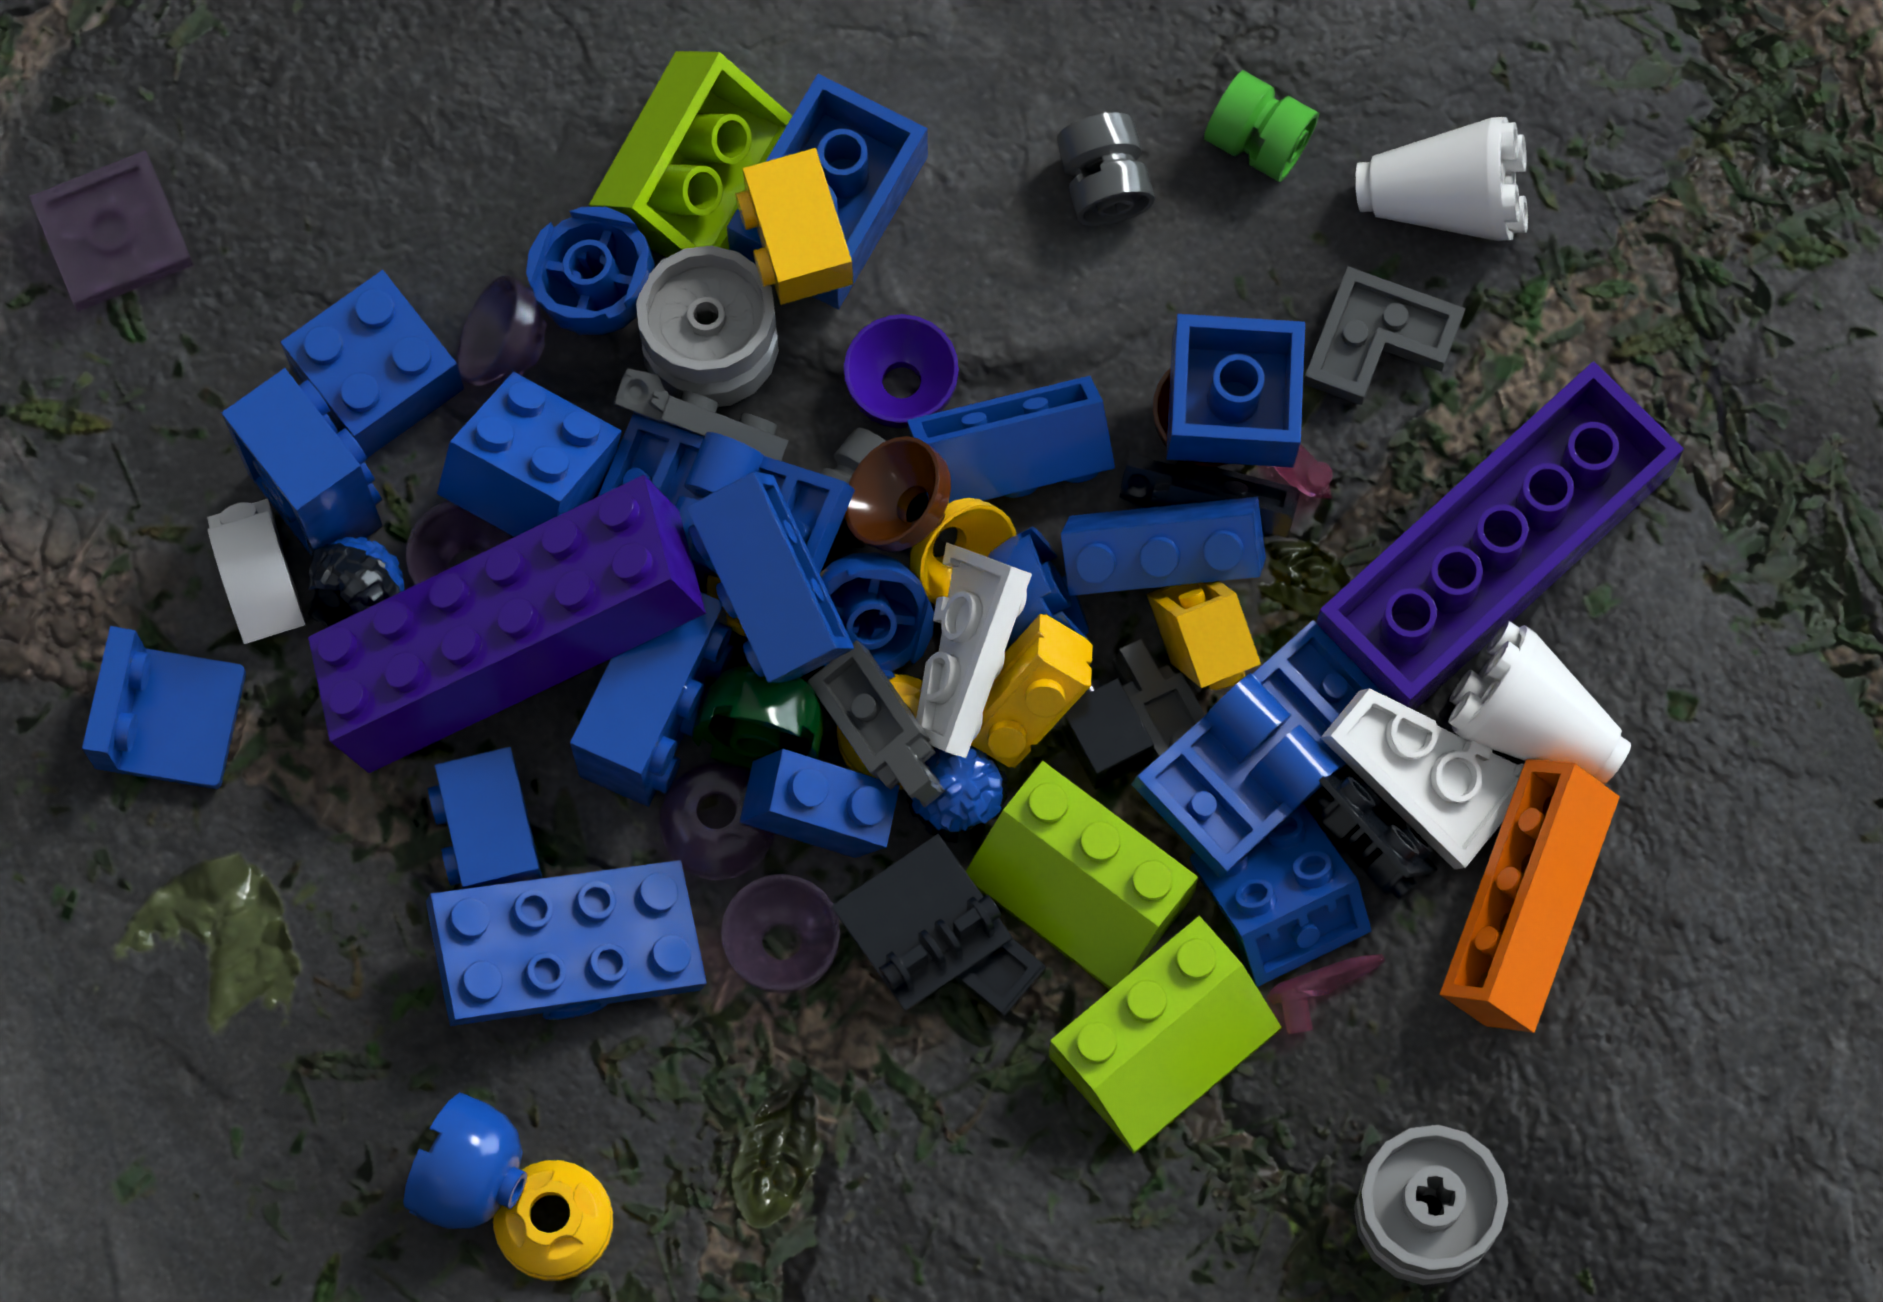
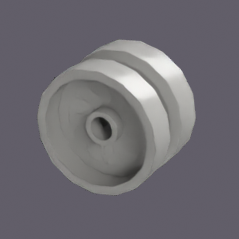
(708, 325)
(1438, 1166)

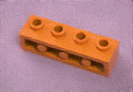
(1530, 895)

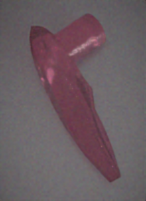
(1308, 475)
(1321, 982)

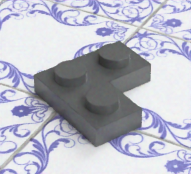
(1374, 318)

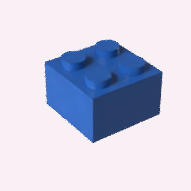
(374, 363)
(1236, 390)
(527, 457)

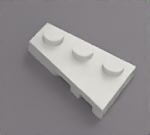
(975, 631)
(1434, 779)

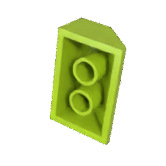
(690, 152)
(1080, 877)
(1165, 1035)

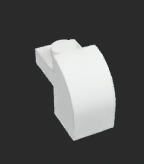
(254, 570)

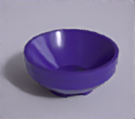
(893, 344)

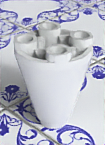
(1451, 181)
(1535, 708)

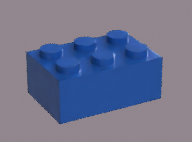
(866, 160)
(302, 464)
(649, 705)

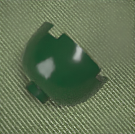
(755, 718)

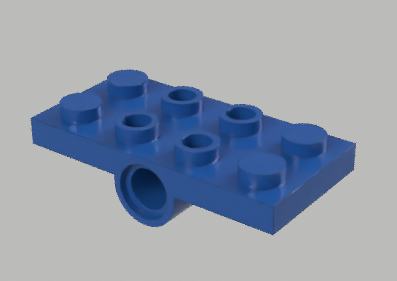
(696, 465)
(1255, 751)
(565, 943)

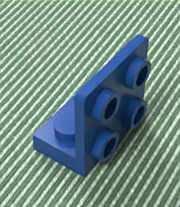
(162, 713)
(1288, 899)

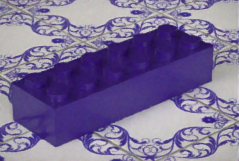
(1500, 538)
(506, 624)

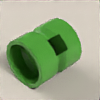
(1261, 126)

